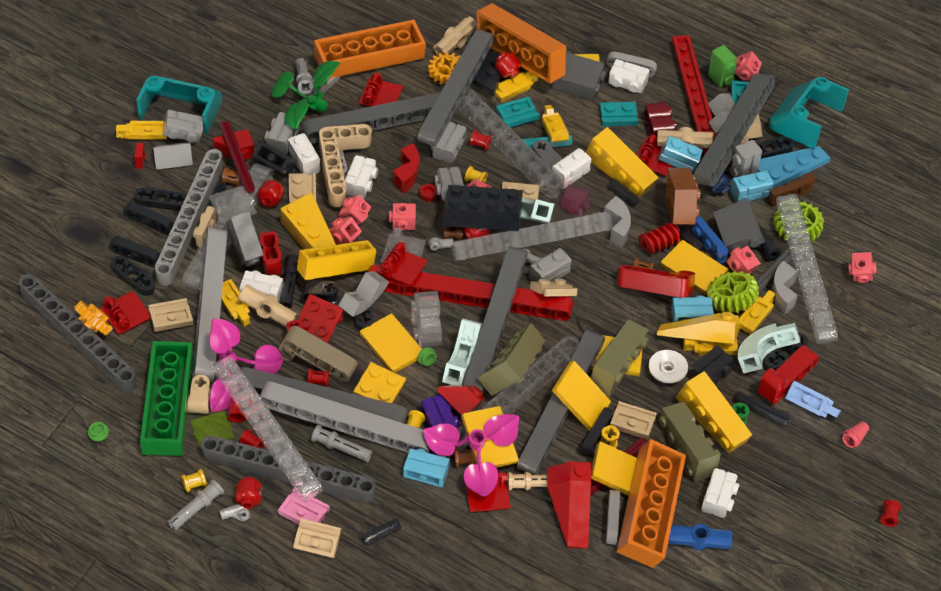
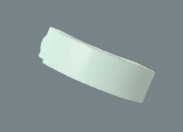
(537, 210)
(762, 342)
(460, 360)

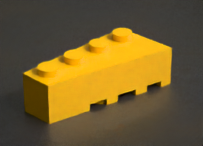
(306, 223)

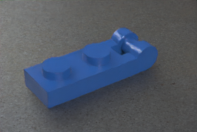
(710, 240)

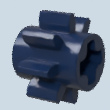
(721, 185)

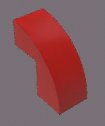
(407, 174)

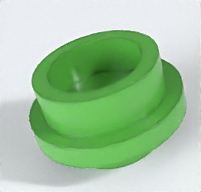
(427, 356)
(98, 431)

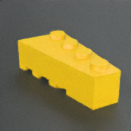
(620, 163)
(714, 412)

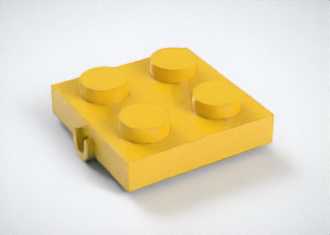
(380, 384)

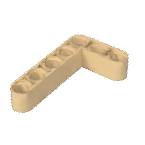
(330, 142)

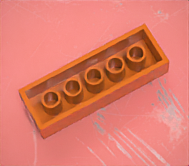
(532, 47)
(371, 48)
(651, 503)

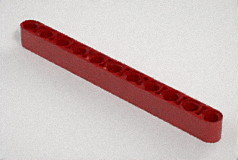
(480, 294)

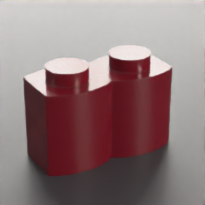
(659, 117)

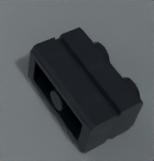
(274, 158)
(714, 363)

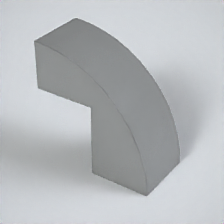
(721, 108)
(621, 220)
(783, 279)
(366, 294)

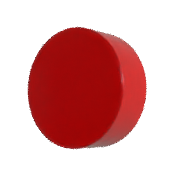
(428, 192)

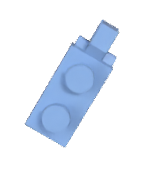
(811, 400)

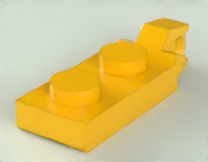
(515, 86)
(554, 125)
(141, 130)
(234, 306)
(754, 316)
(704, 347)

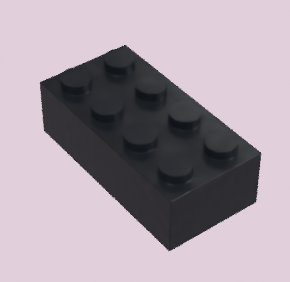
(483, 207)

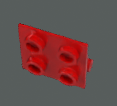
(379, 91)
(649, 154)
(402, 265)
(125, 312)
(320, 317)
(496, 500)

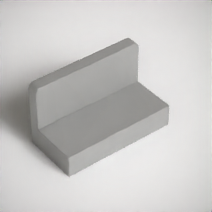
(173, 155)

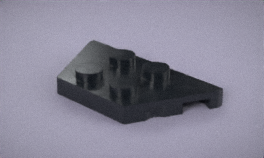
(488, 75)

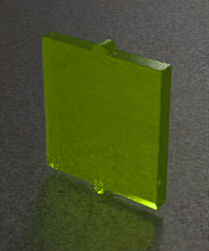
(212, 425)

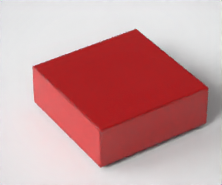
(139, 156)

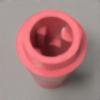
(855, 435)

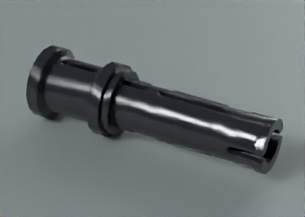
(772, 252)
(291, 274)

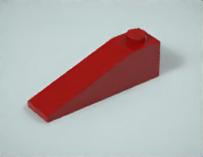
(570, 493)

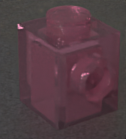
(576, 200)

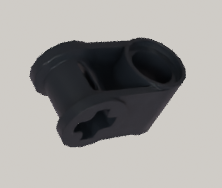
(322, 290)

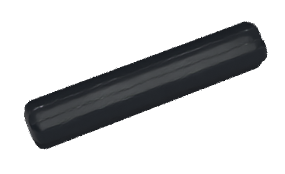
(762, 409)

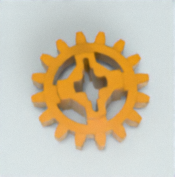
(442, 66)
(93, 318)

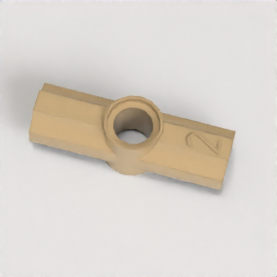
(455, 36)
(686, 134)
(259, 301)

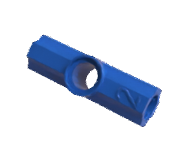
(711, 537)

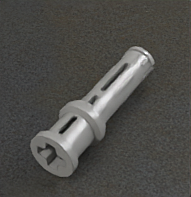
(303, 78)
(332, 440)
(202, 499)

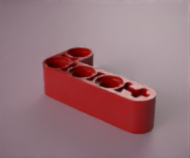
(655, 281)
(776, 384)

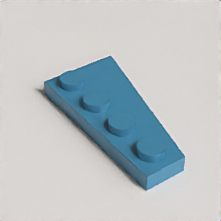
(793, 165)

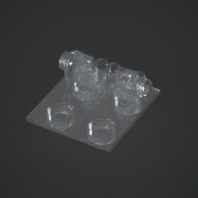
(232, 203)
(413, 245)

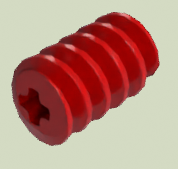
(659, 238)

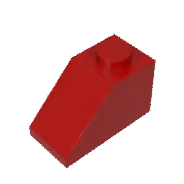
(244, 141)
(462, 397)

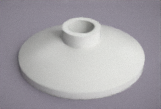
(668, 360)

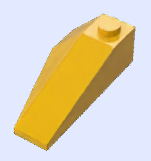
(713, 328)

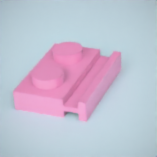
(295, 508)

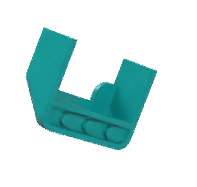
(182, 91)
(792, 117)

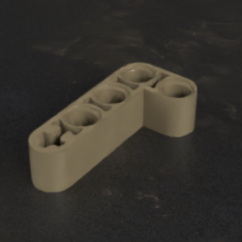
(317, 353)

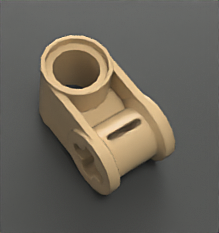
(199, 395)

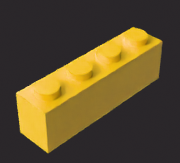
(336, 259)

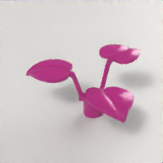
(221, 339)
(480, 477)

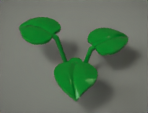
(314, 101)

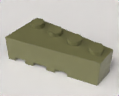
(619, 357)
(513, 360)
(689, 440)

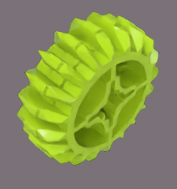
(812, 219)
(733, 292)

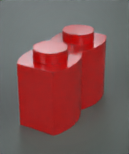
(271, 253)

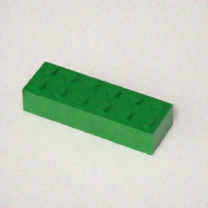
(167, 398)

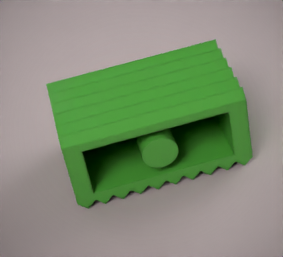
(722, 66)

